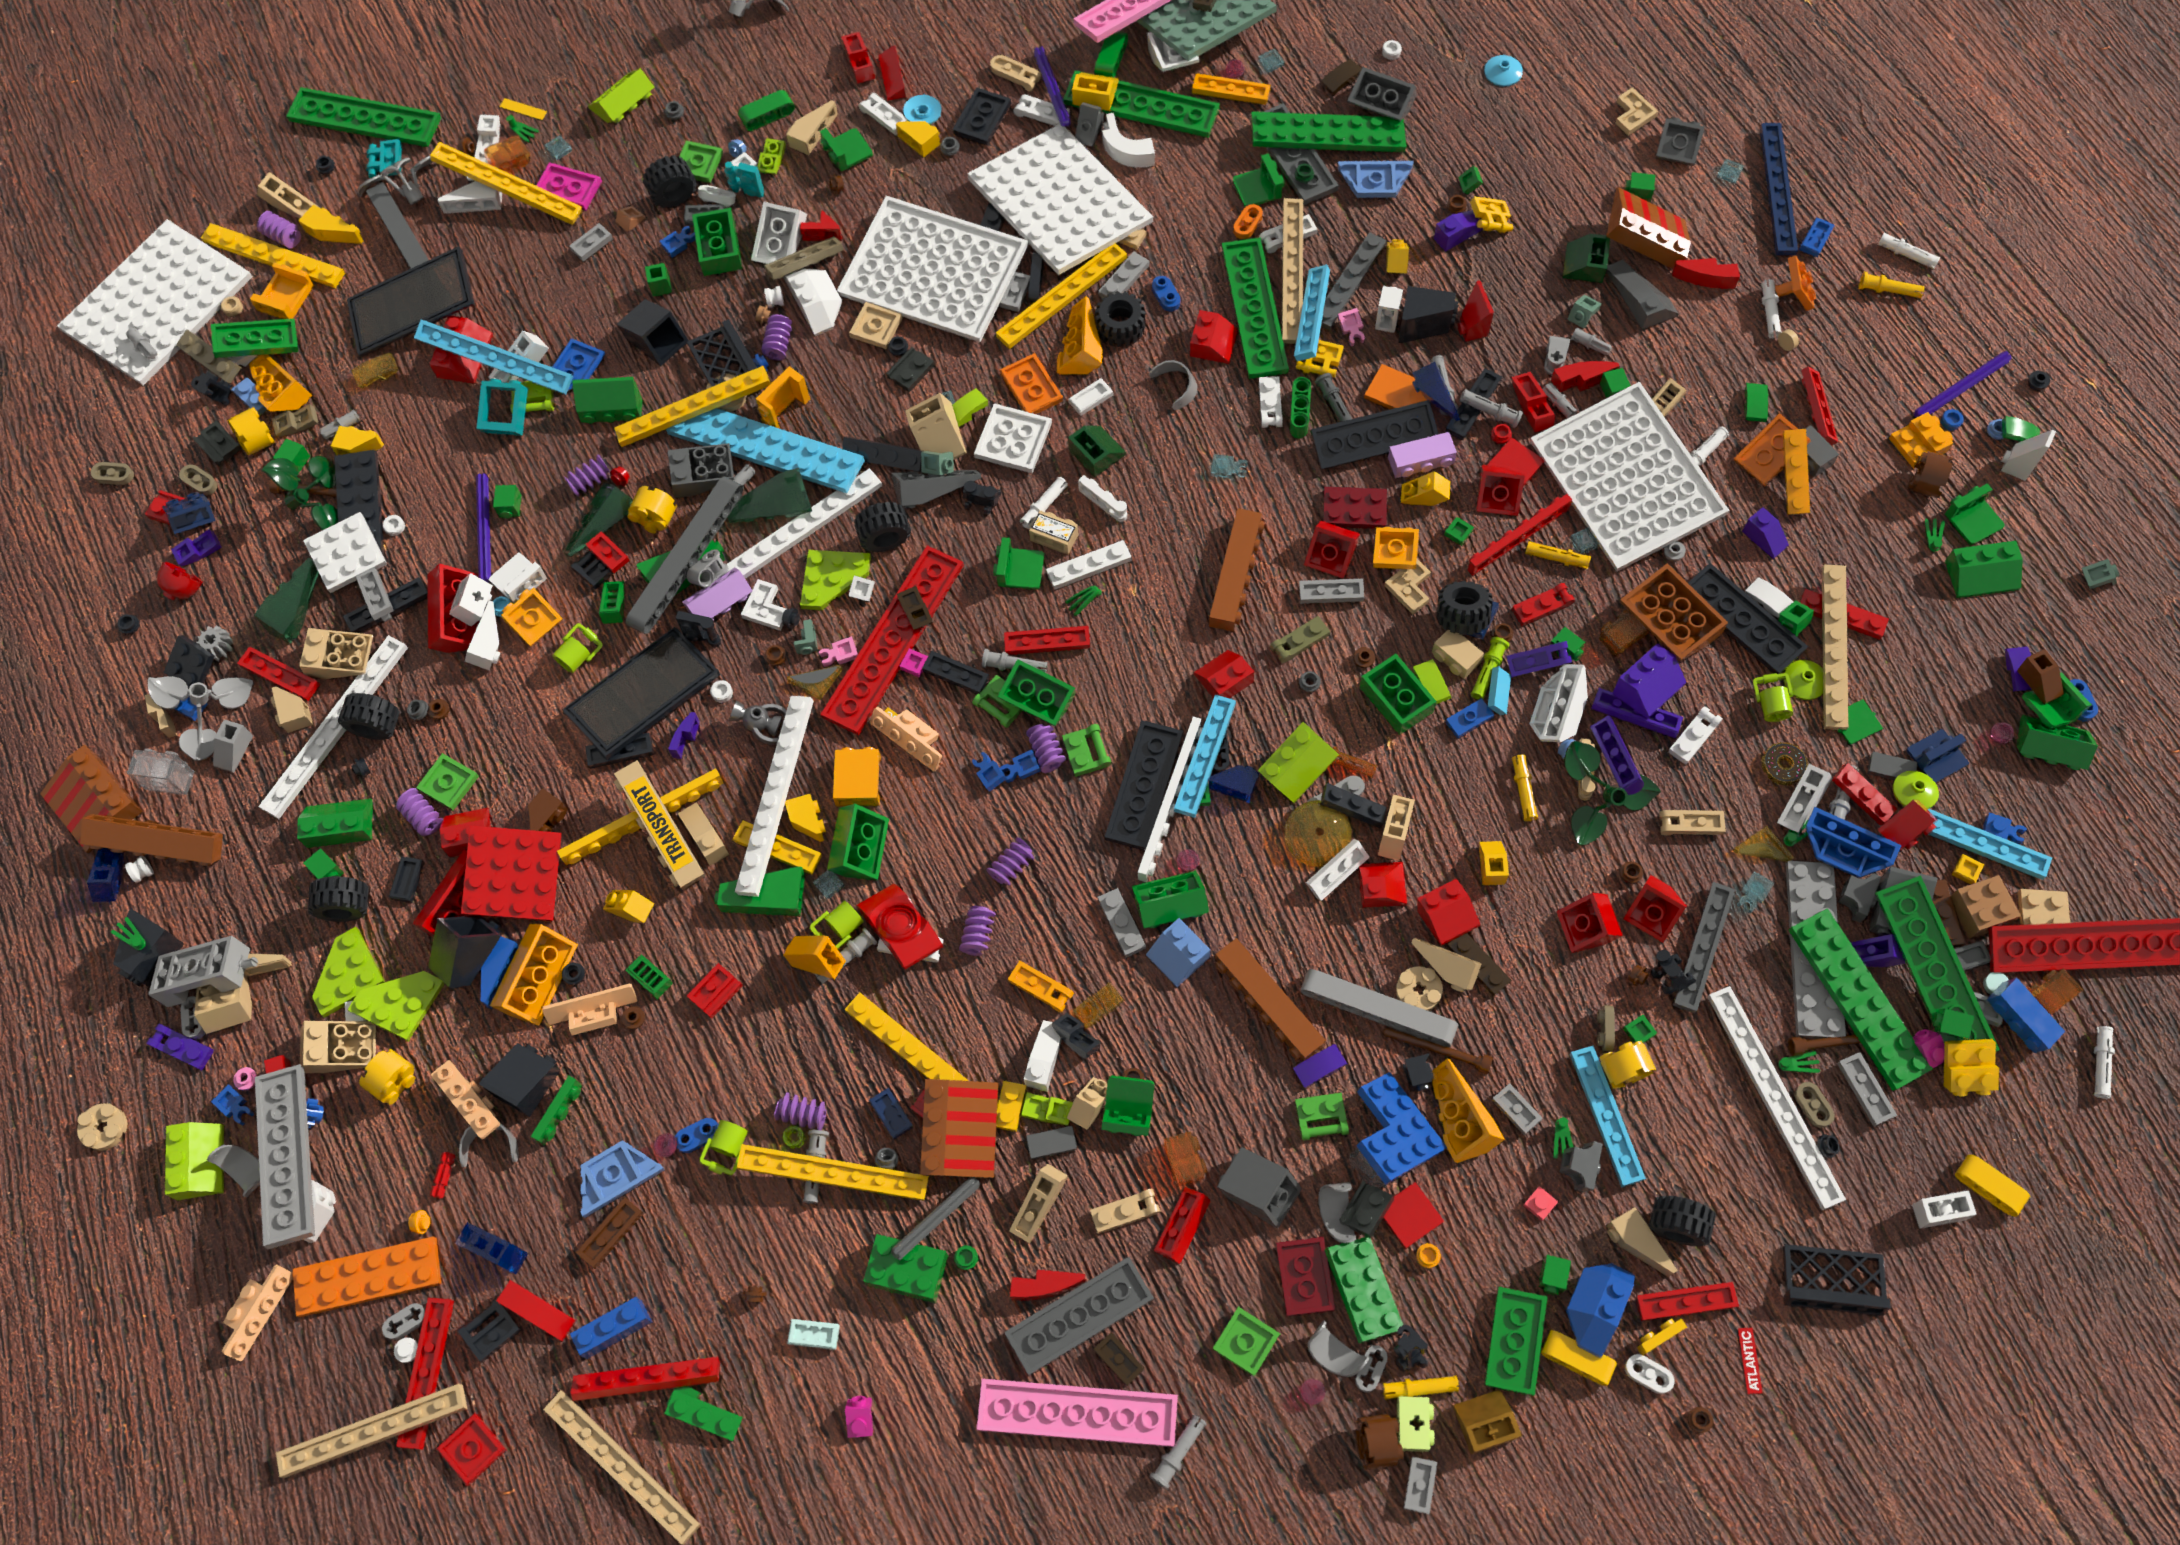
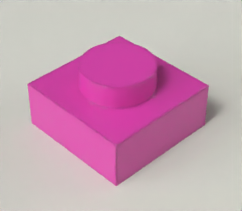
(913, 662)

